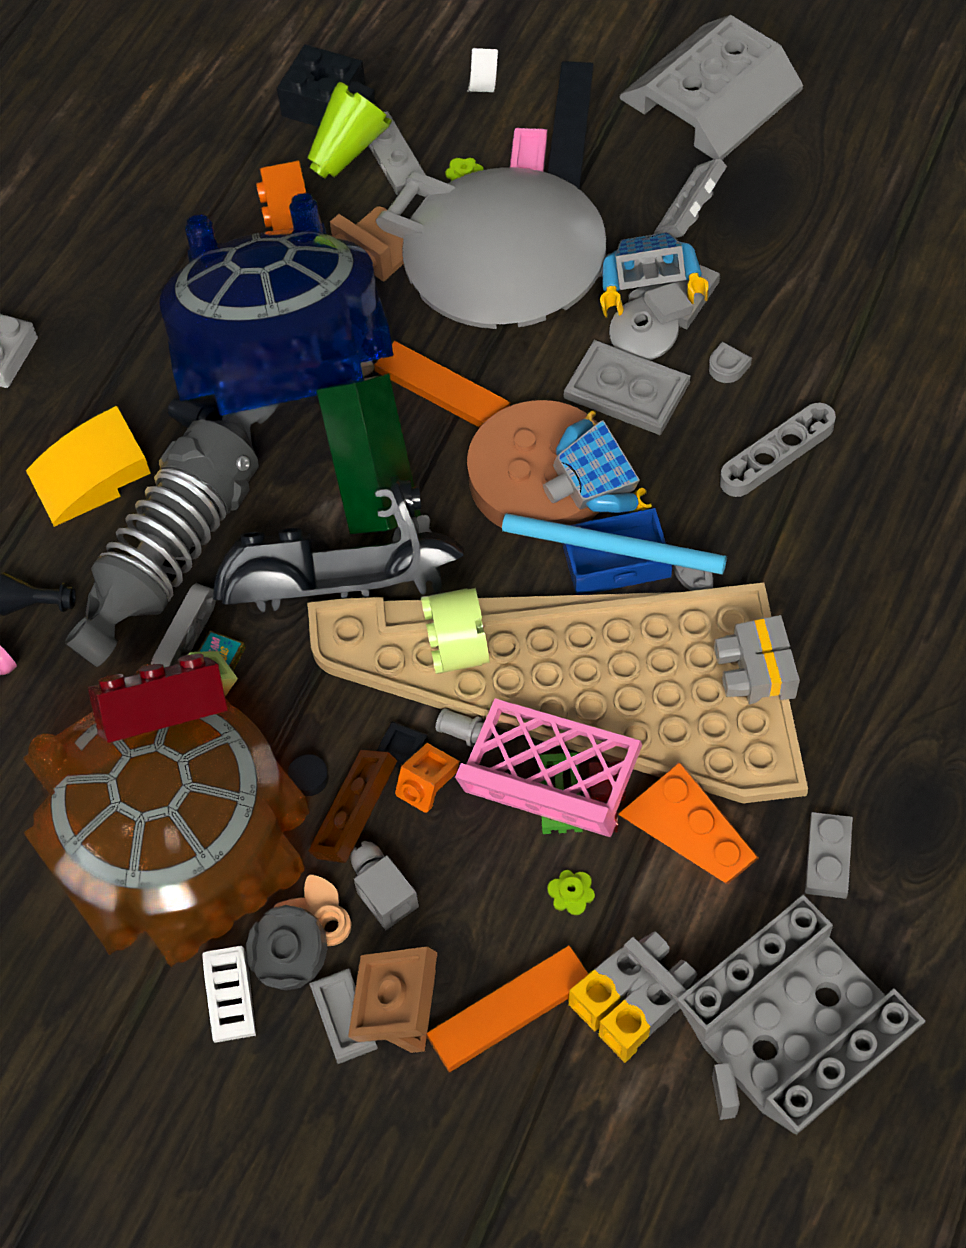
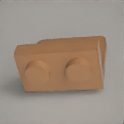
(381, 246)

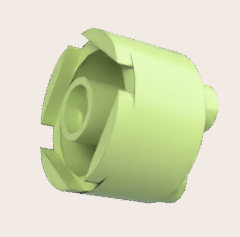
(455, 630)

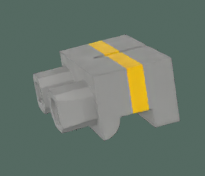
(762, 659)

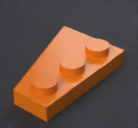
(691, 824)

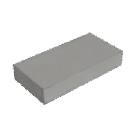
(335, 1003)

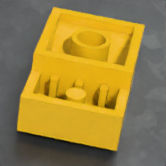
(87, 467)

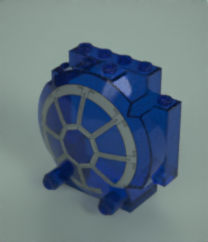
(272, 313)

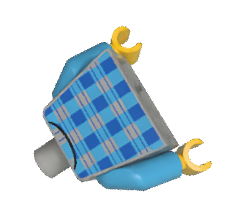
(650, 262)
(594, 470)

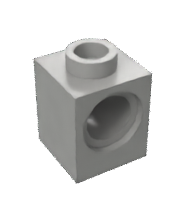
(385, 892)

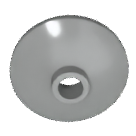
(644, 341)

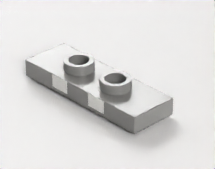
(394, 156)
(691, 198)

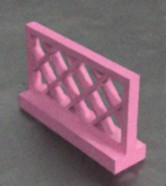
(530, 793)

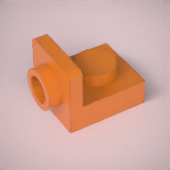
(424, 776)

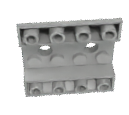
(733, 91)
(770, 996)

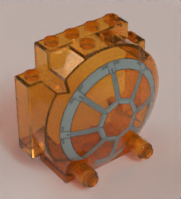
(165, 828)

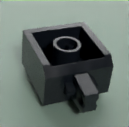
(311, 81)

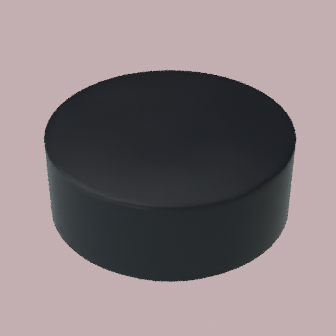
(309, 774)

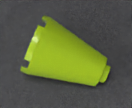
(345, 131)

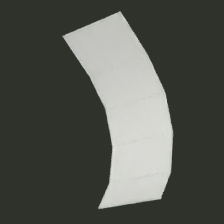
(483, 70)

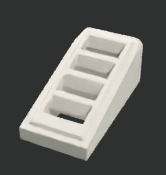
(225, 959)

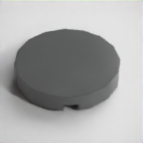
(286, 947)

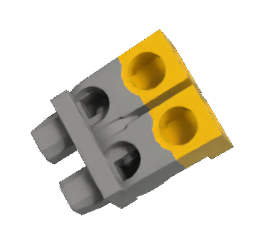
(631, 994)

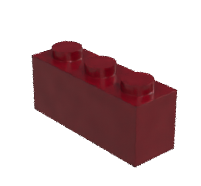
(157, 697)

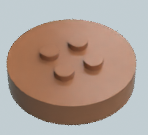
(514, 459)

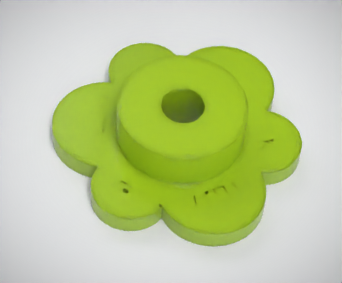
(461, 167)
(574, 901)

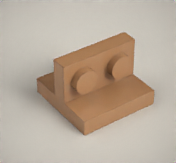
(394, 997)

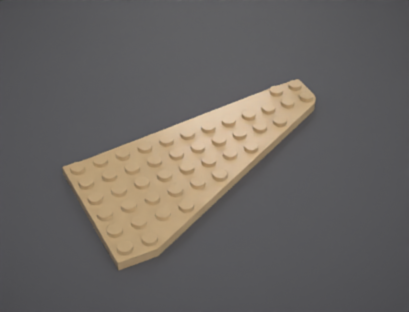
(599, 660)

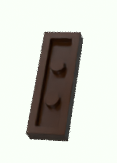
(352, 806)

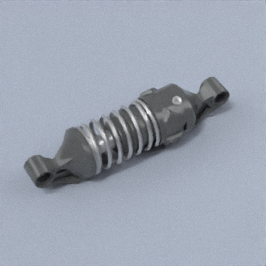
(194, 490)

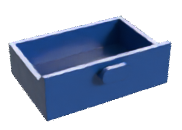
(601, 570)

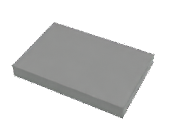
(627, 387)

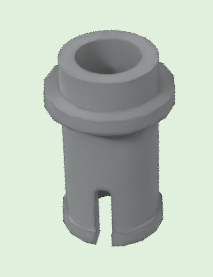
(459, 726)

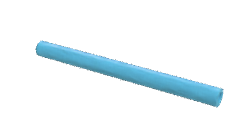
(614, 543)

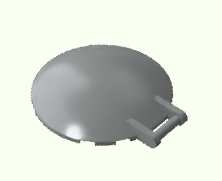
(498, 244)

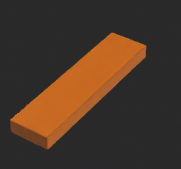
(440, 385)
(507, 1009)

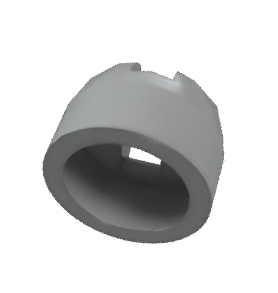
(364, 855)

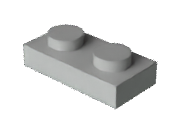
(828, 855)

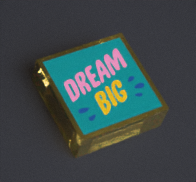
(229, 648)

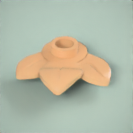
(323, 902)

